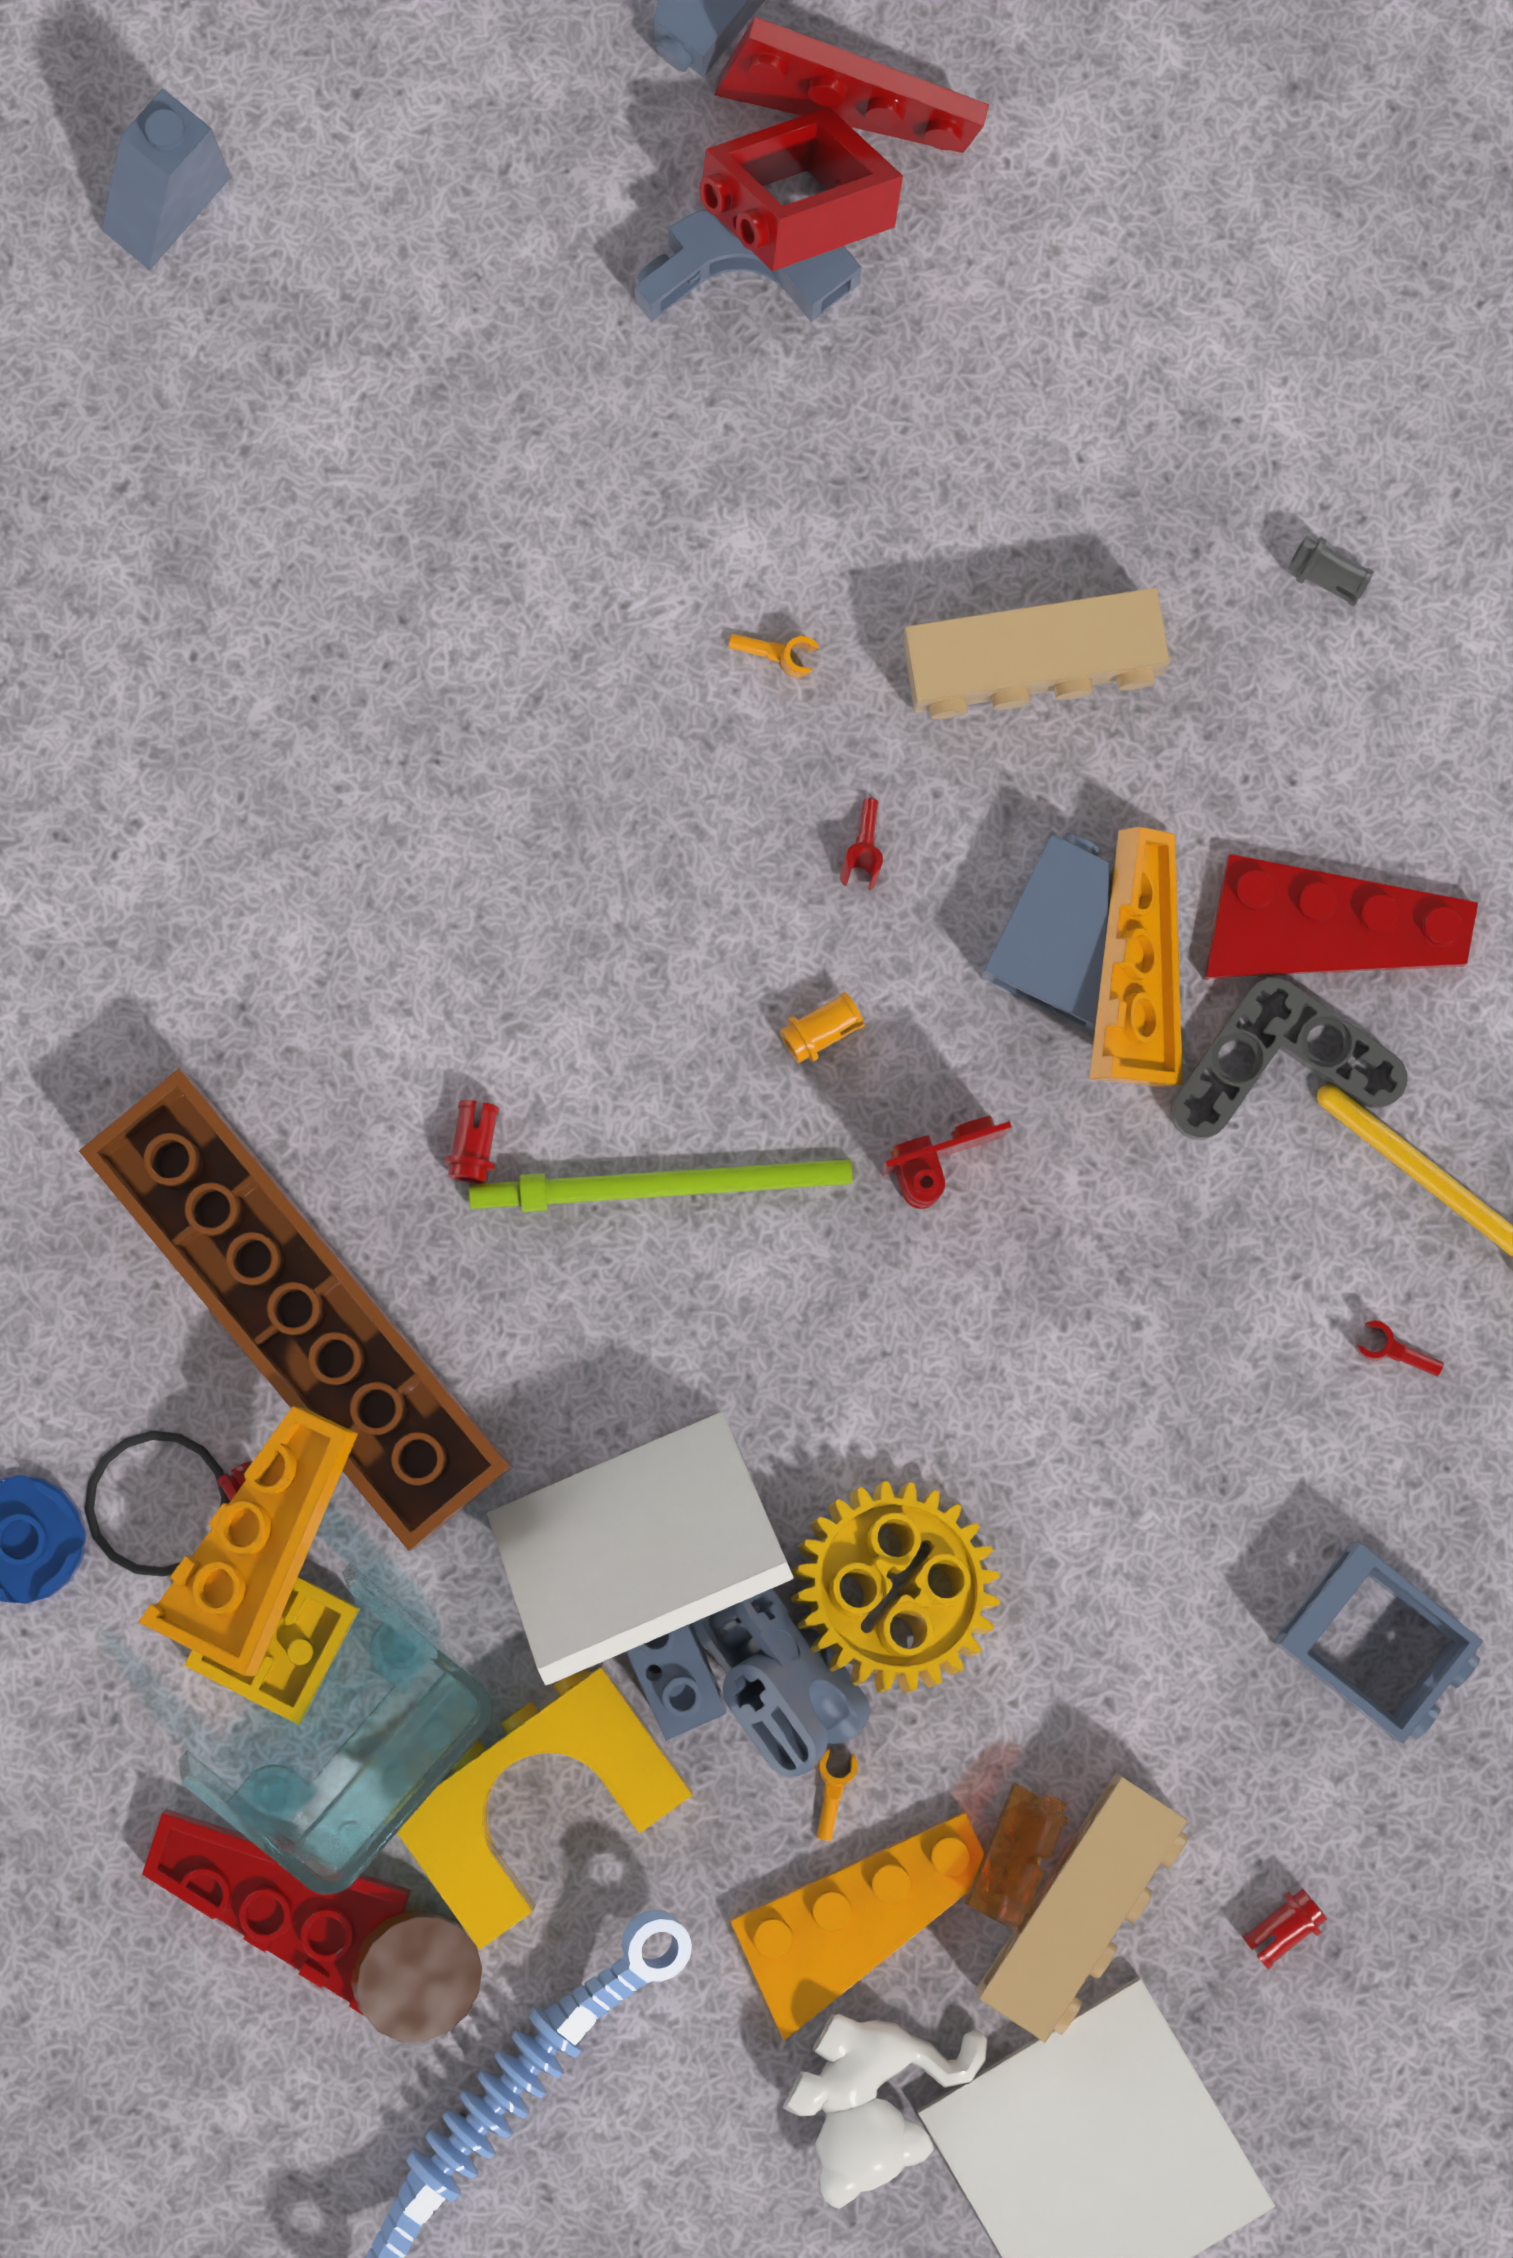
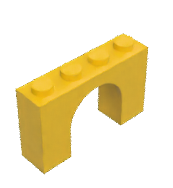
(586, 1722)

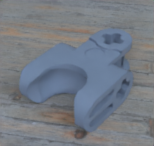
(780, 1686)

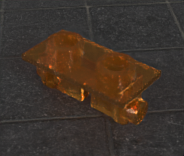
(1010, 1864)

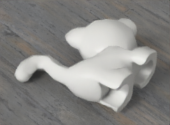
(864, 2136)

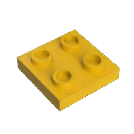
(297, 1656)

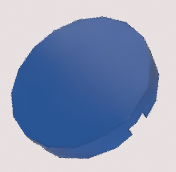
(46, 1538)

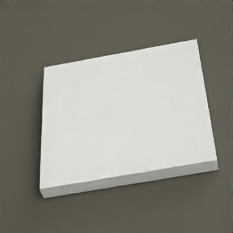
(636, 1548)
(1097, 2143)

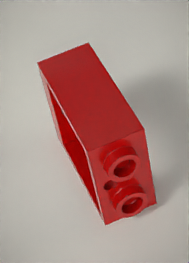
(858, 180)

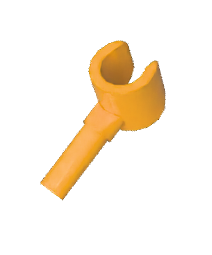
(776, 651)
(832, 1794)

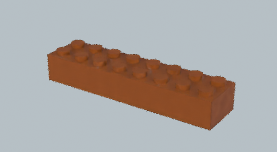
(295, 1306)

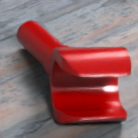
(863, 852)
(1400, 1352)

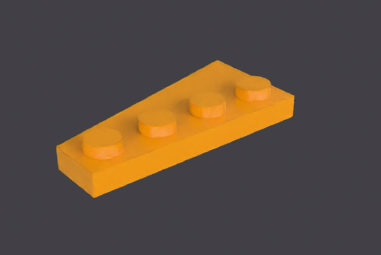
(1140, 978)
(245, 1568)
(846, 1923)

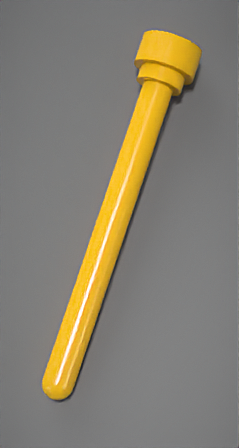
(1417, 1166)

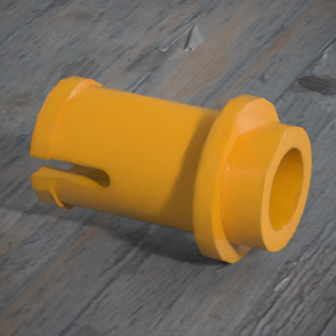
(821, 1028)

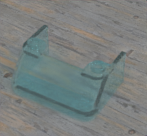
(378, 1777)

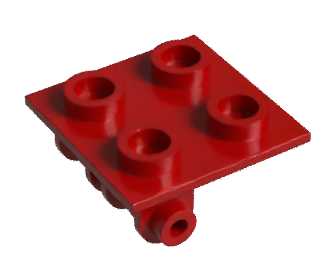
(918, 1161)

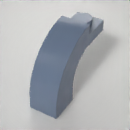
(709, 248)

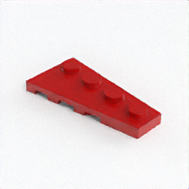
(805, 75)
(1314, 921)
(274, 1911)

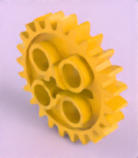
(938, 1624)

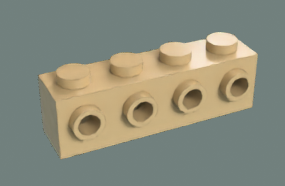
(1036, 652)
(1082, 1907)

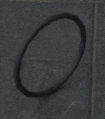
(98, 1472)

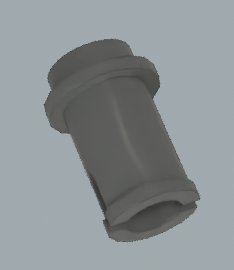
(1330, 570)

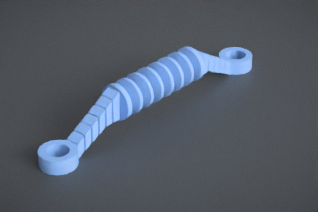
(558, 2029)

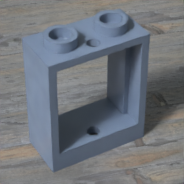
(1328, 1598)
(685, 1689)

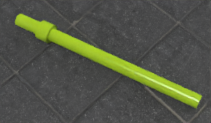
(536, 1192)

